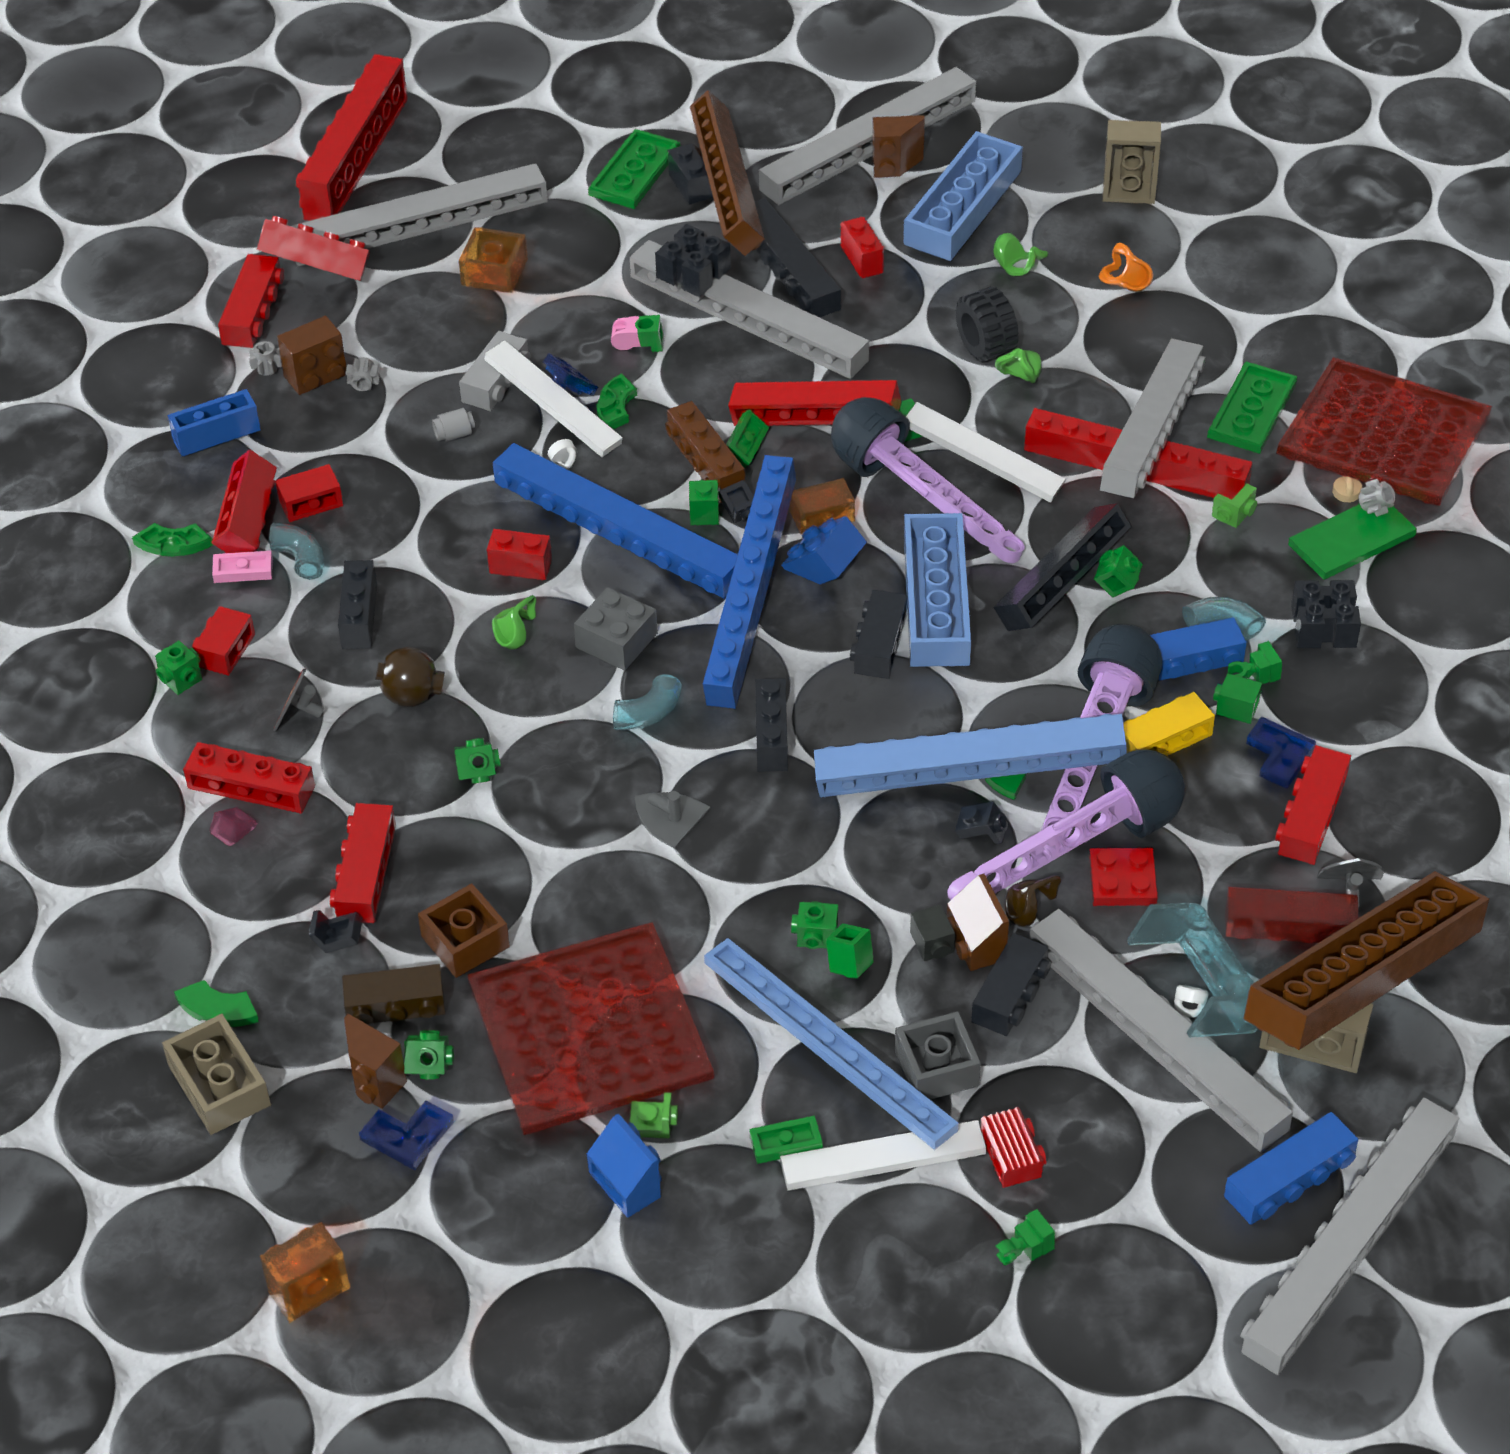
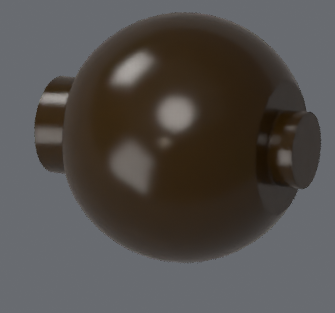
(409, 677)

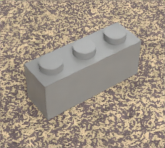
(482, 383)

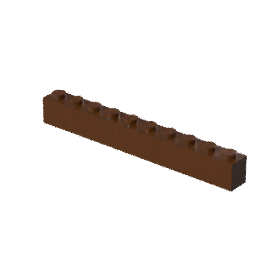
(726, 174)

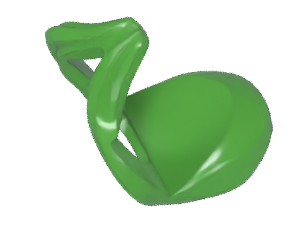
(1009, 251)
(1020, 363)
(508, 625)

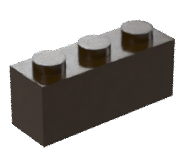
(394, 994)

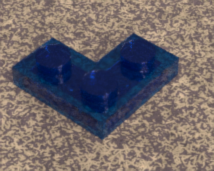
(568, 376)
(1285, 749)
(409, 1141)

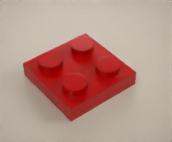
(1122, 876)

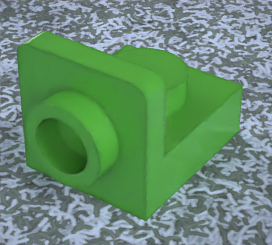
(654, 1118)

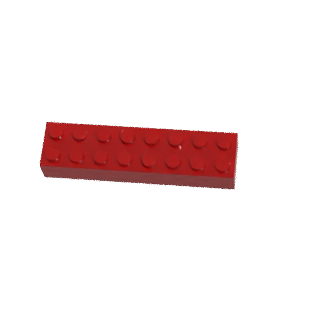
(352, 138)

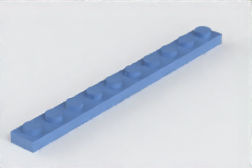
(832, 1044)

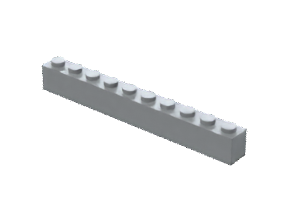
(853, 141)
(437, 208)
(764, 317)
(1152, 419)
(1162, 1031)
(1349, 1236)

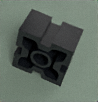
(693, 260)
(1325, 614)

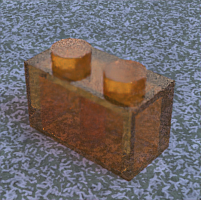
(821, 502)

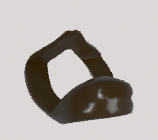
(1022, 902)

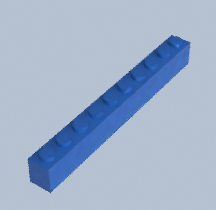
(616, 519)
(749, 582)

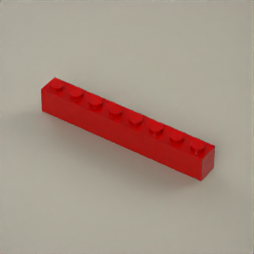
(1176, 467)

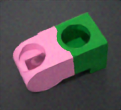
(638, 332)

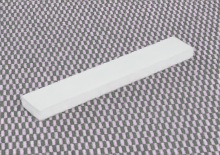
(553, 398)
(984, 452)
(877, 1157)

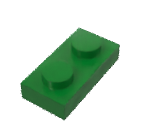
(747, 437)
(785, 1138)

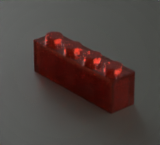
(1287, 914)

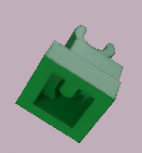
(1263, 665)
(1031, 1236)

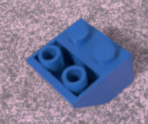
(825, 550)
(625, 1166)

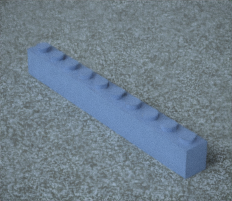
(969, 755)

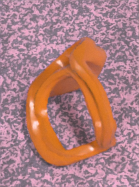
(1136, 274)

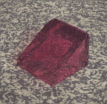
(231, 825)

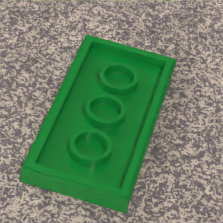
(633, 169)
(1252, 407)
(1350, 539)

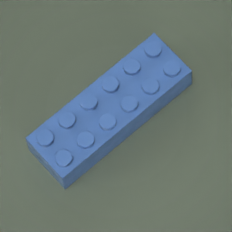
(962, 196)
(936, 590)

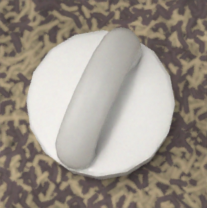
(563, 452)
(1192, 995)

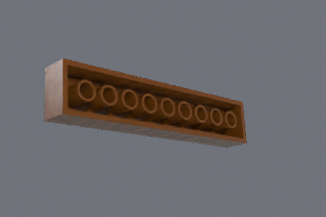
(1365, 960)

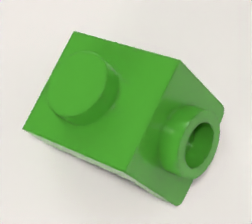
(1235, 510)

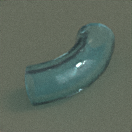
(300, 544)
(1221, 608)
(649, 708)

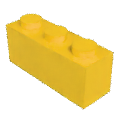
(1170, 726)

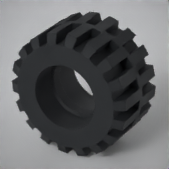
(987, 323)

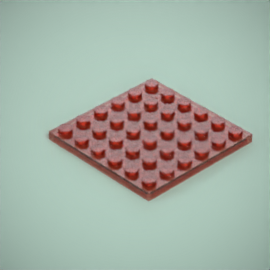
(1385, 430)
(589, 1028)

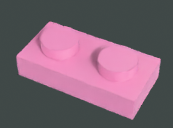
(242, 566)

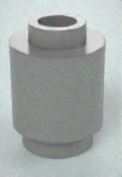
(453, 425)

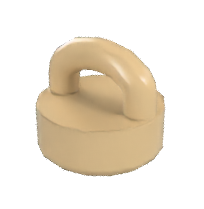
(1346, 489)

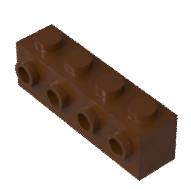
(703, 446)

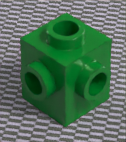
(1118, 571)
(178, 667)
(465, 755)
(814, 924)
(416, 1057)

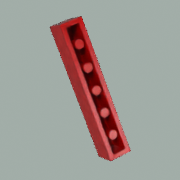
(806, 401)

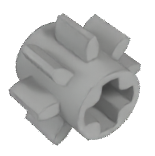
(265, 358)
(362, 374)
(1376, 497)

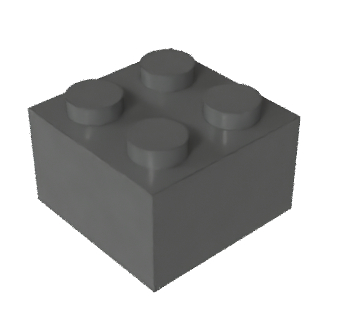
(615, 628)
(938, 1056)

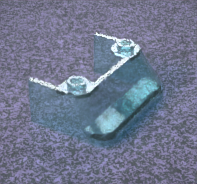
(1211, 957)

